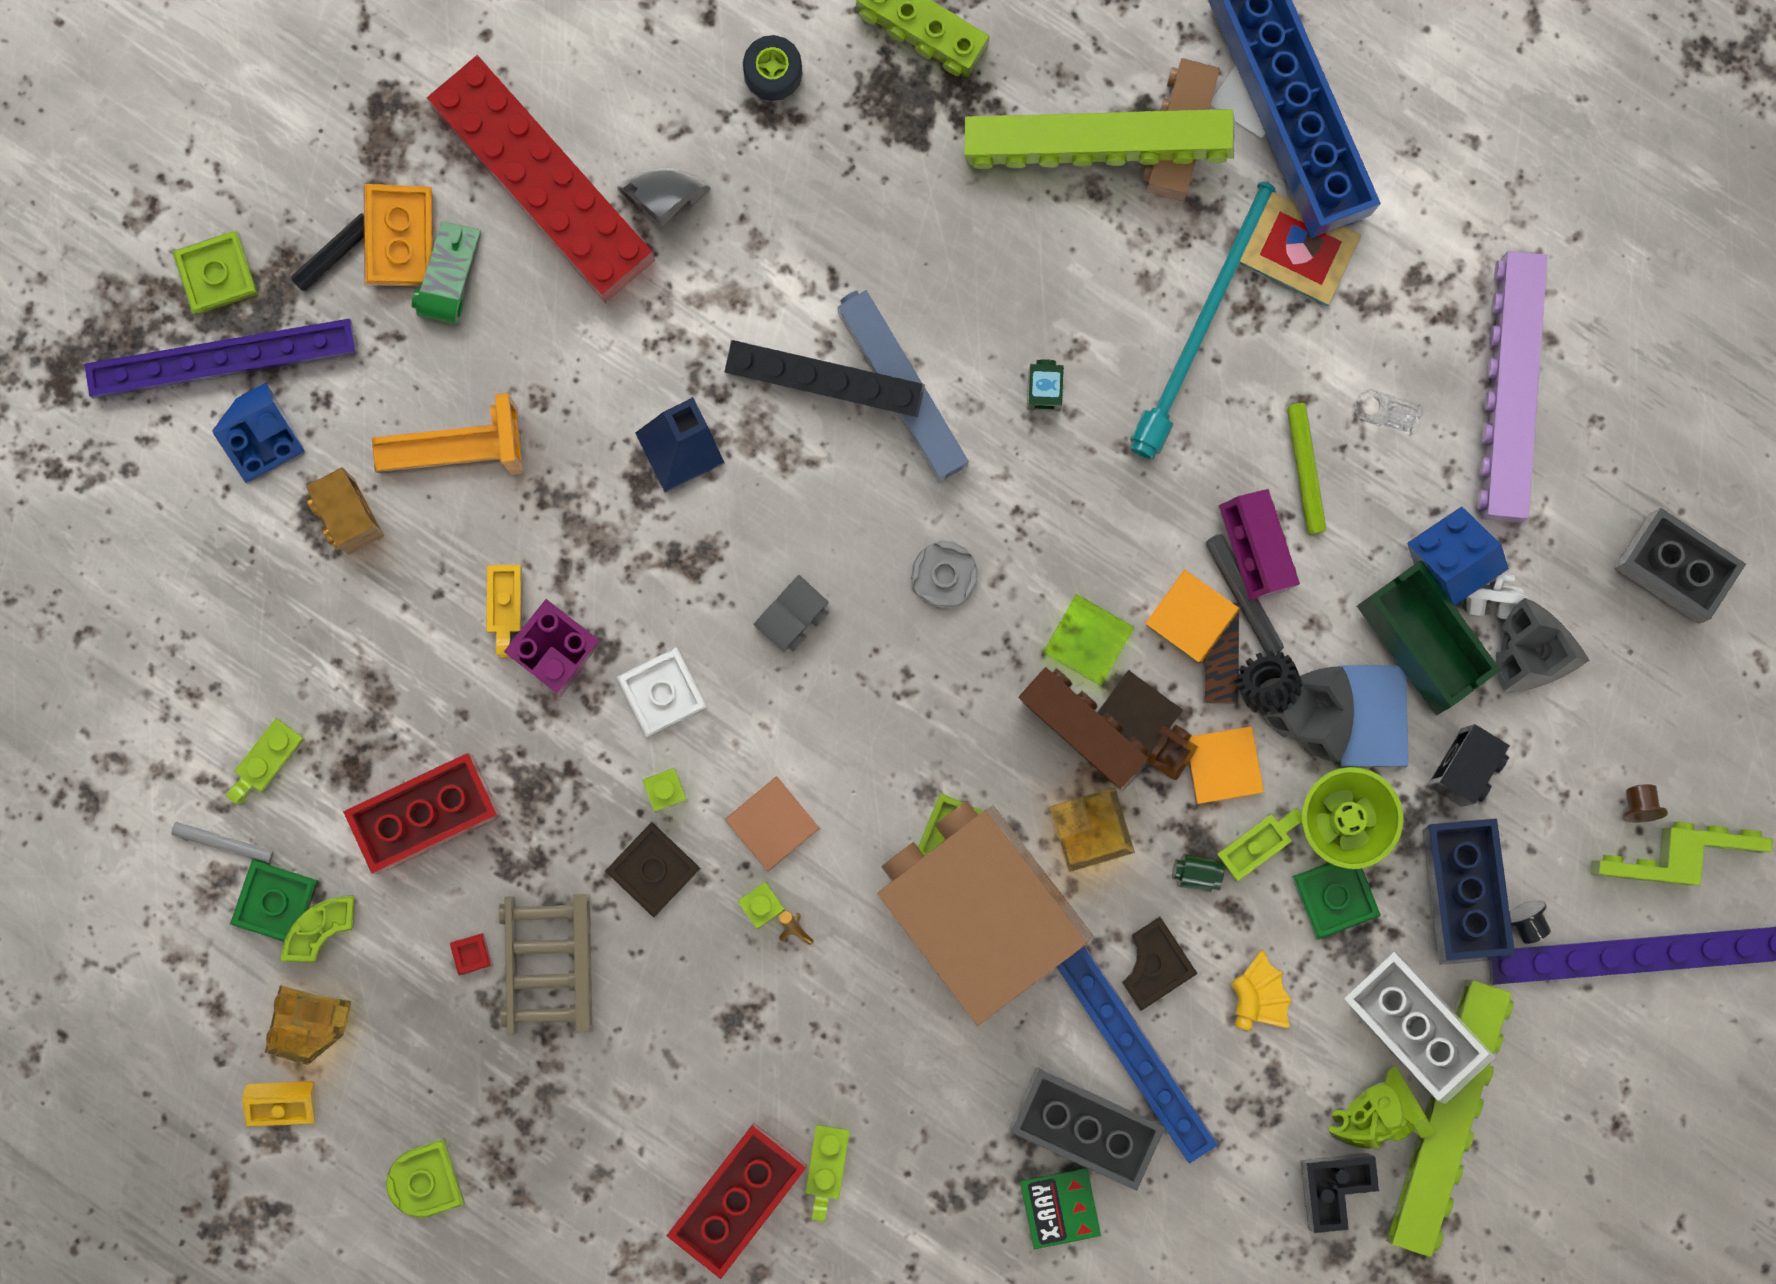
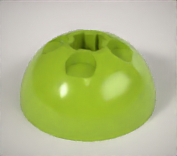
(1370, 812)

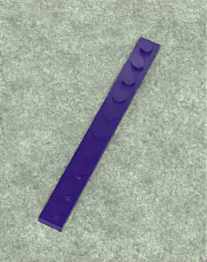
(1636, 955)

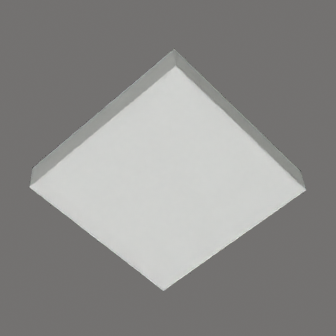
(662, 692)

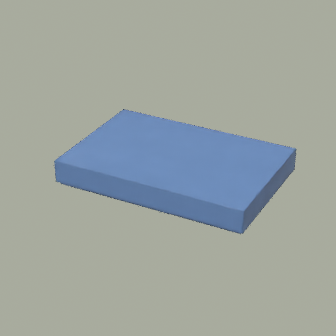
(1379, 718)

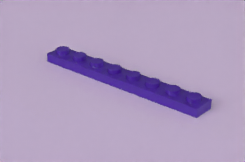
(220, 358)

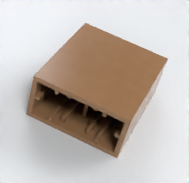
(982, 910)

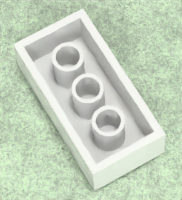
(1419, 1028)

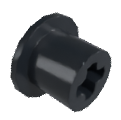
(1530, 921)

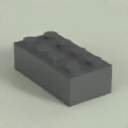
(1086, 1129)

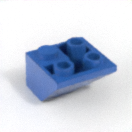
(257, 433)

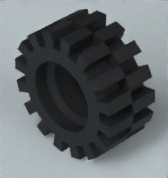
(1275, 695)

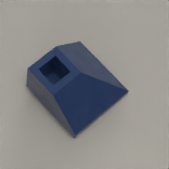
(679, 445)

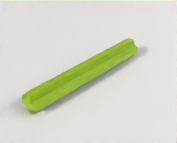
(1306, 468)

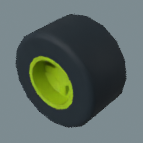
(770, 55)

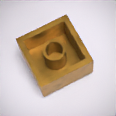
(344, 511)

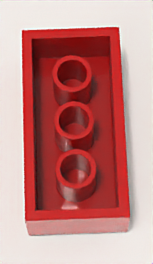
(422, 813)
(737, 1200)

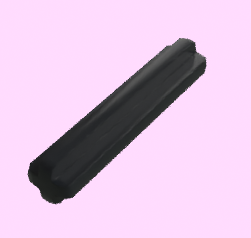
(329, 254)

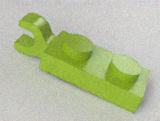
(264, 760)
(1258, 844)
(826, 1167)

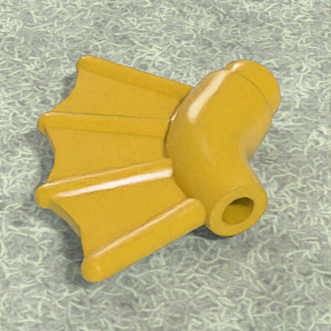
(1261, 995)

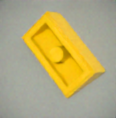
(279, 1103)

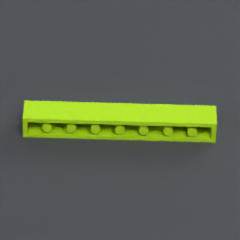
(1100, 138)
(1438, 1157)

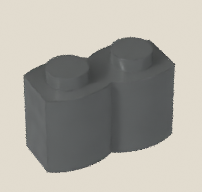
(791, 614)

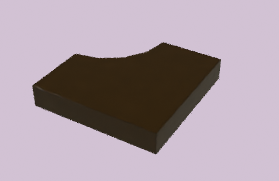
(1158, 965)

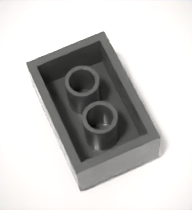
(1680, 566)

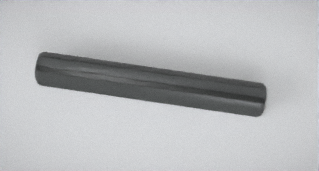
(1252, 609)

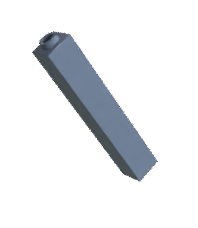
(887, 358)

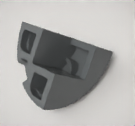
(663, 191)
(1535, 649)
(1321, 714)

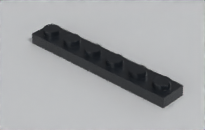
(824, 378)

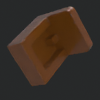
(1172, 751)

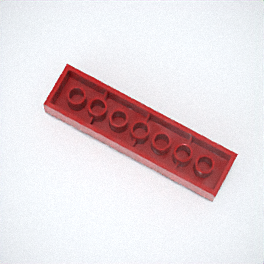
(541, 179)

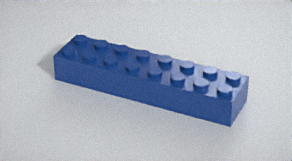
(1297, 112)

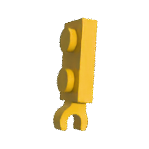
(504, 604)

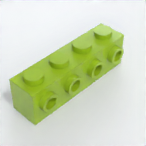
(930, 29)

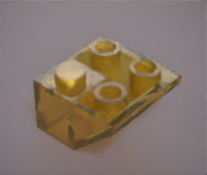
(1091, 829)
(305, 1024)

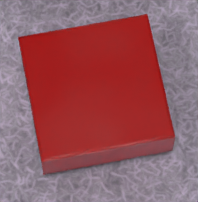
(471, 954)

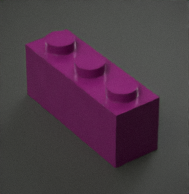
(1259, 544)

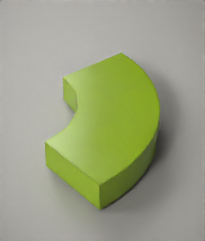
(316, 927)

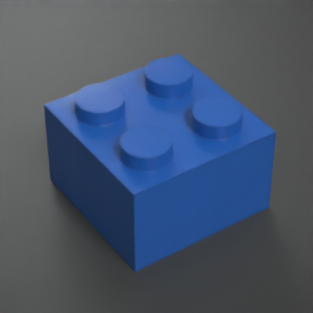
(1459, 554)

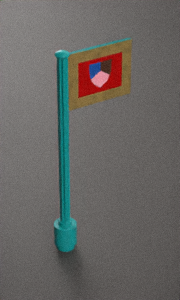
(1277, 246)

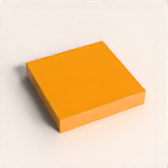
(1192, 616)
(1225, 765)

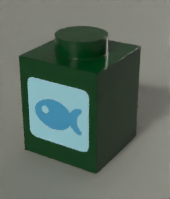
(1045, 385)

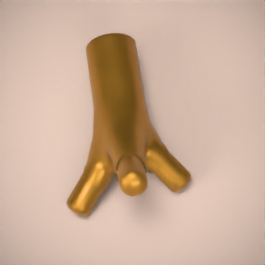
(792, 927)

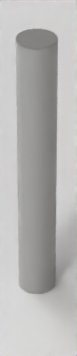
(222, 842)

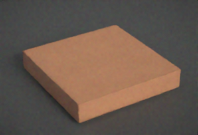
(772, 823)

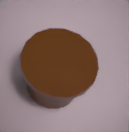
(1643, 804)

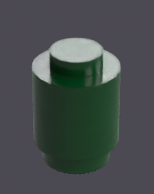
(1198, 873)

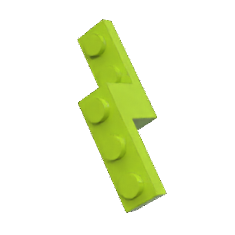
(1682, 854)

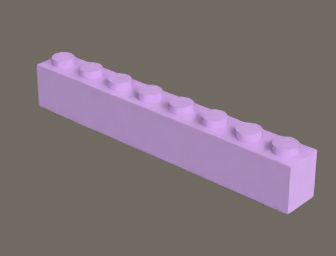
(1513, 387)

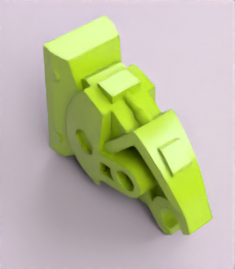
(1381, 1114)

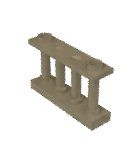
(577, 979)

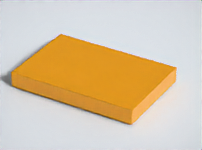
(397, 234)

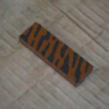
(1222, 667)

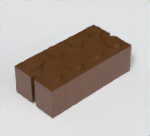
(1086, 731)

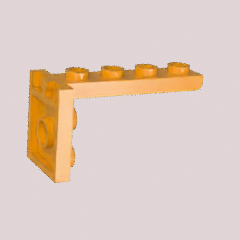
(456, 446)

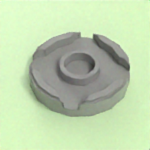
(944, 574)

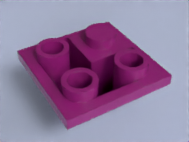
(552, 647)

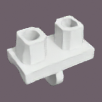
(1506, 596)

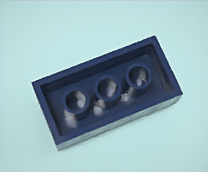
(1468, 891)

